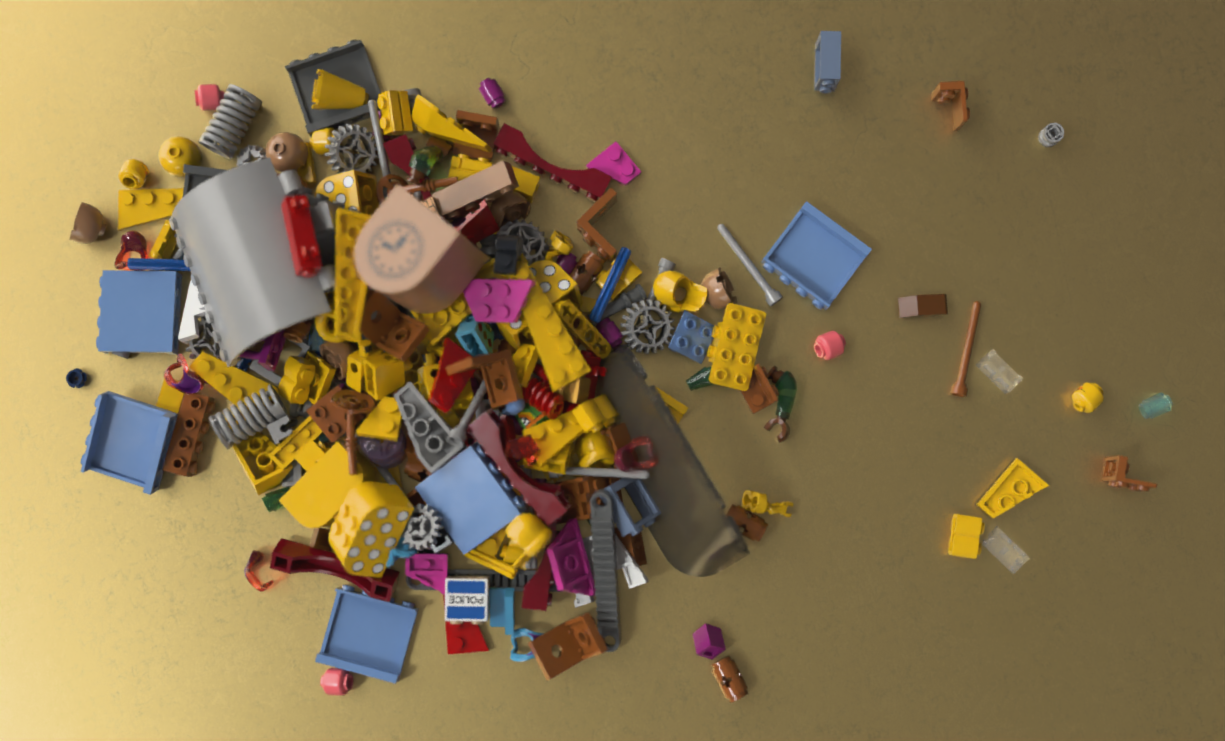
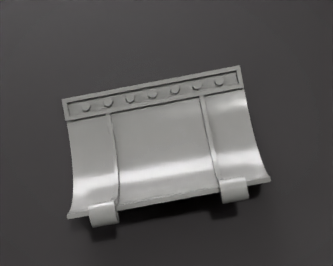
(243, 257)

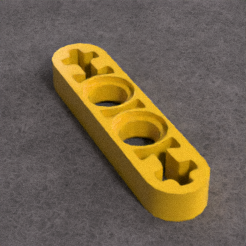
(582, 329)

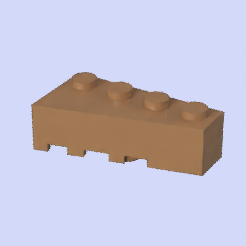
(467, 194)

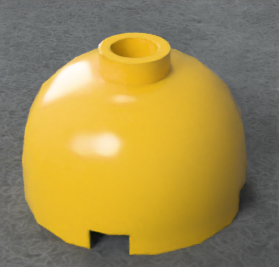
(176, 153)

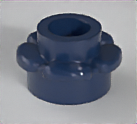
(70, 378)

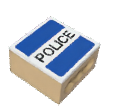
(467, 599)

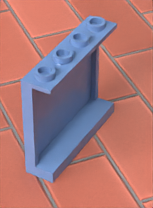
(815, 256)
(139, 312)
(128, 440)
(471, 497)
(368, 634)

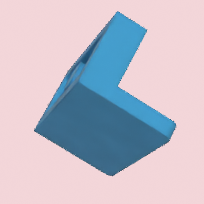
(502, 609)

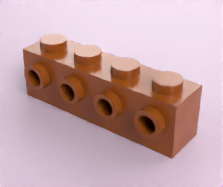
(189, 434)

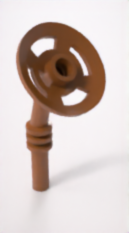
(428, 185)
(352, 408)

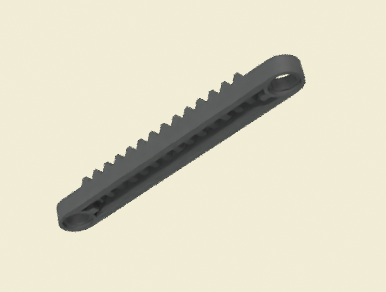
(605, 568)
(496, 579)

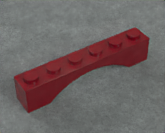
(400, 153)
(589, 181)
(491, 434)
(298, 558)
(536, 590)

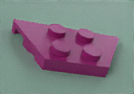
(497, 299)
(570, 561)

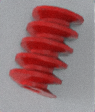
(543, 398)

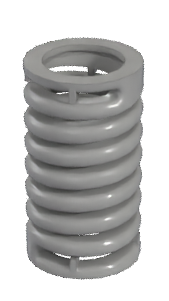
(220, 118)
(252, 424)

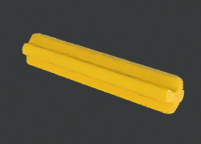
(492, 563)

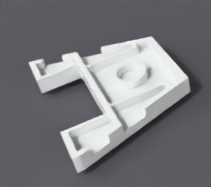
(192, 311)
(632, 571)

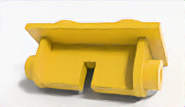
(164, 243)

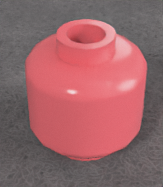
(208, 96)
(829, 345)
(336, 681)

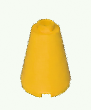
(336, 93)

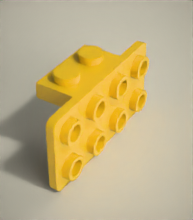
(735, 346)

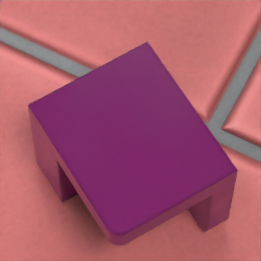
(709, 641)

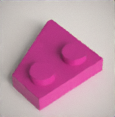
(616, 164)
(429, 569)

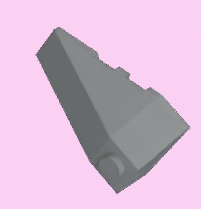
(426, 429)

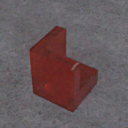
(523, 448)

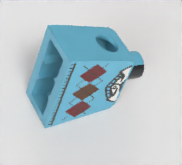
(475, 336)

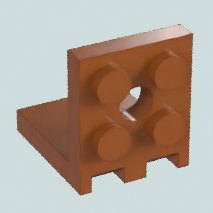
(590, 234)
(390, 326)
(494, 368)
(580, 493)
(576, 641)

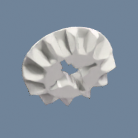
(255, 150)

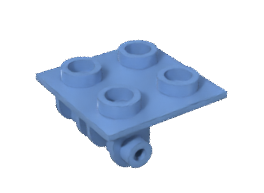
(692, 337)

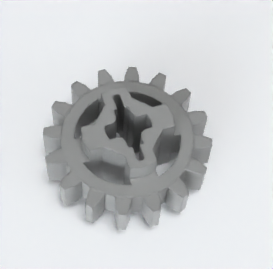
(423, 526)

